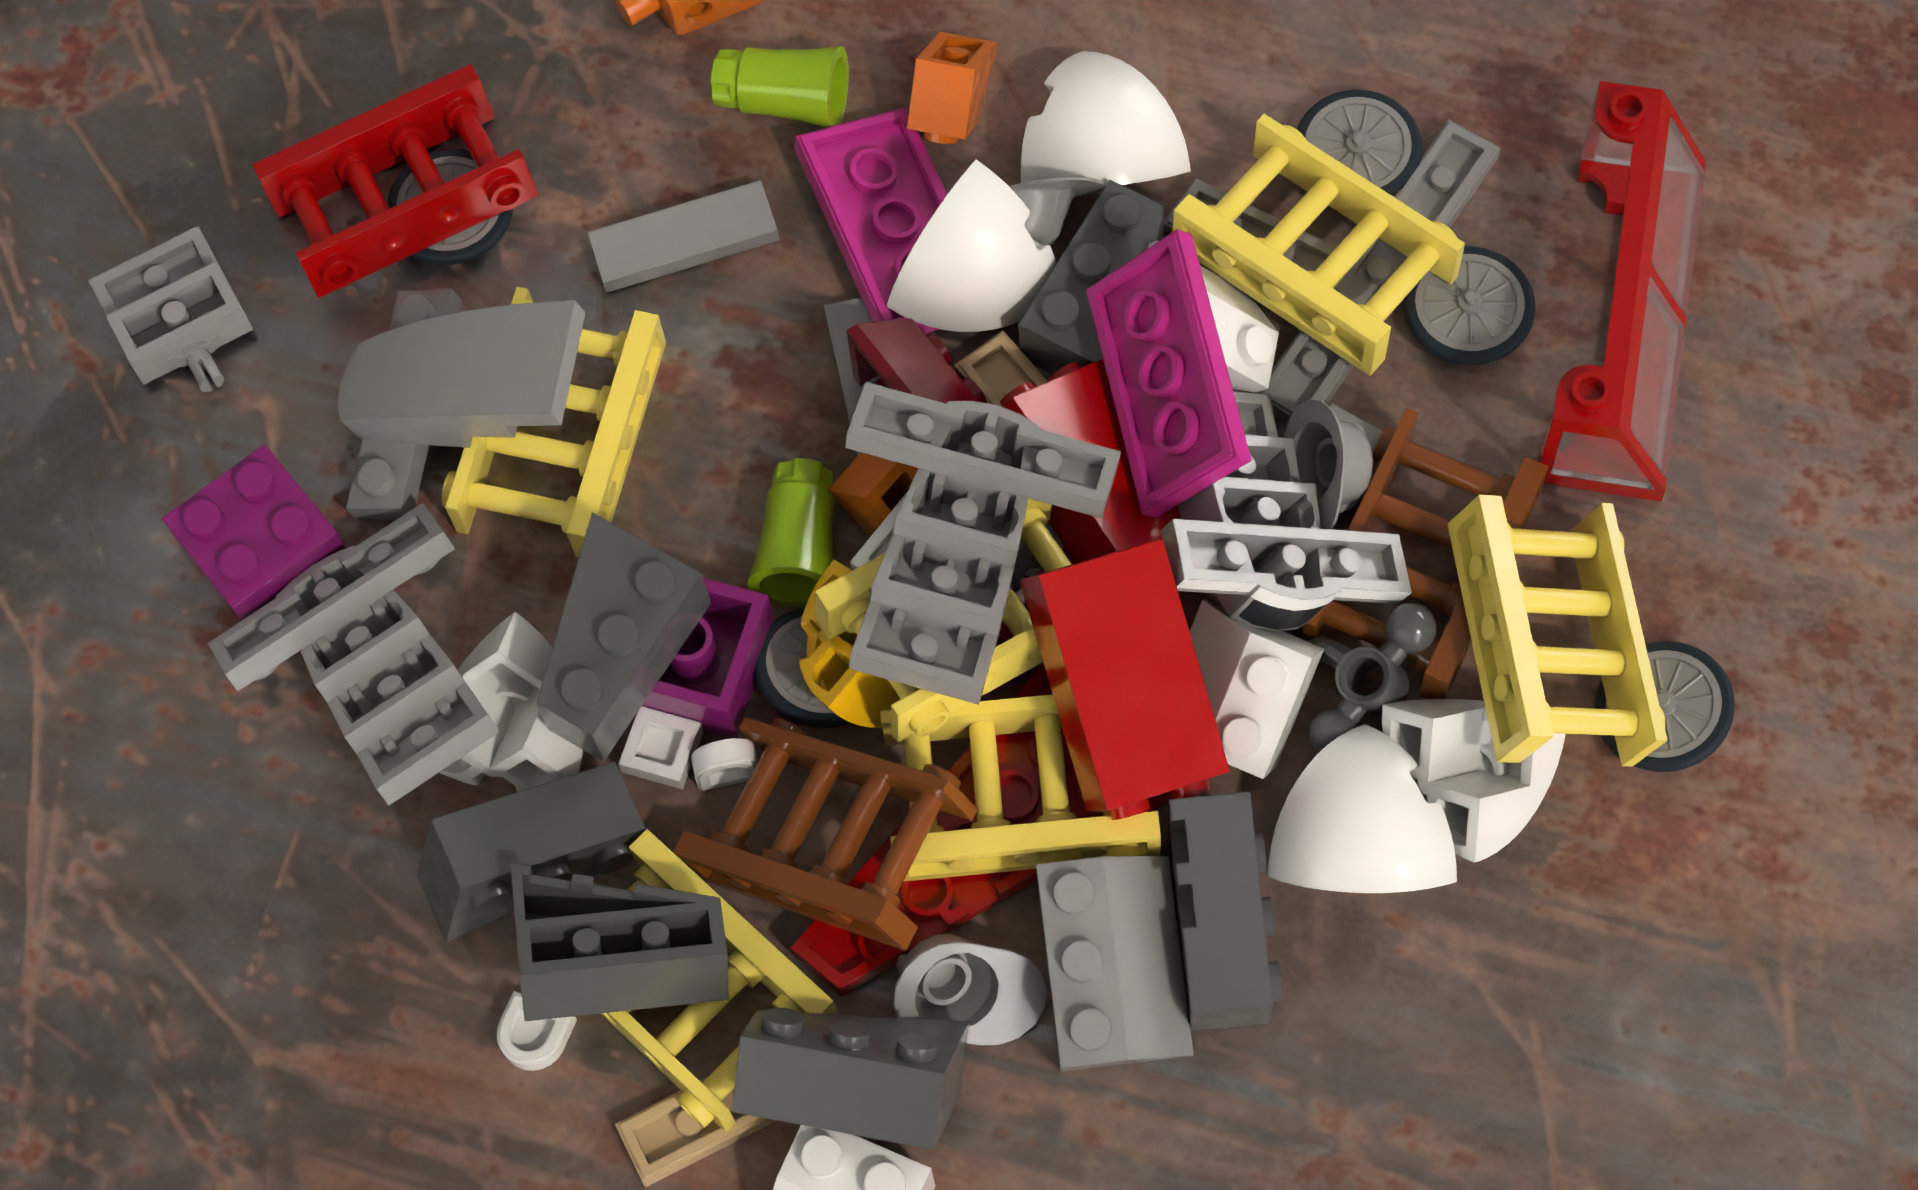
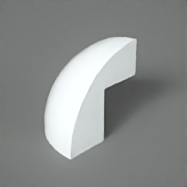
(1103, 126)
(973, 260)
(507, 679)
(1458, 768)
(1361, 822)

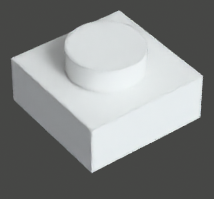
(660, 747)

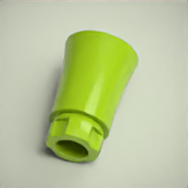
(783, 83)
(794, 533)

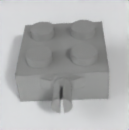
(172, 309)

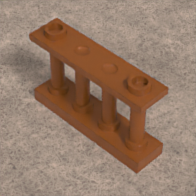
(1394, 448)
(824, 890)

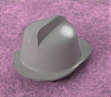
(1050, 203)
(1331, 456)
(973, 983)

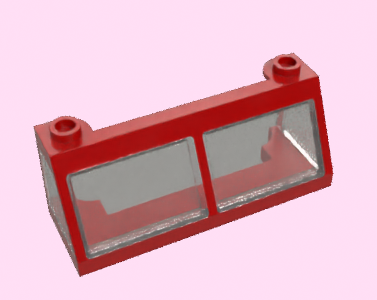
(1618, 418)

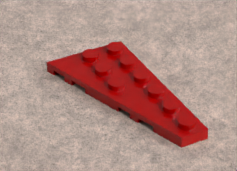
(944, 904)

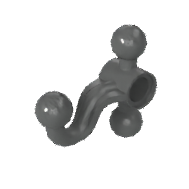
(1408, 630)

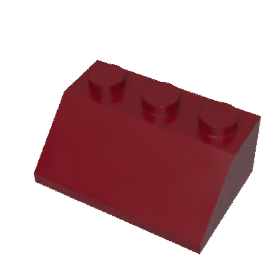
(907, 361)

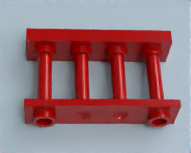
(377, 141)

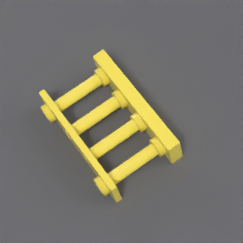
(1305, 296)
(599, 462)
(844, 602)
(1512, 662)
(992, 841)
(750, 961)

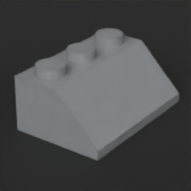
(1113, 961)

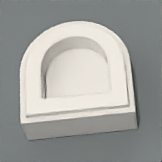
(724, 763)
(531, 1043)

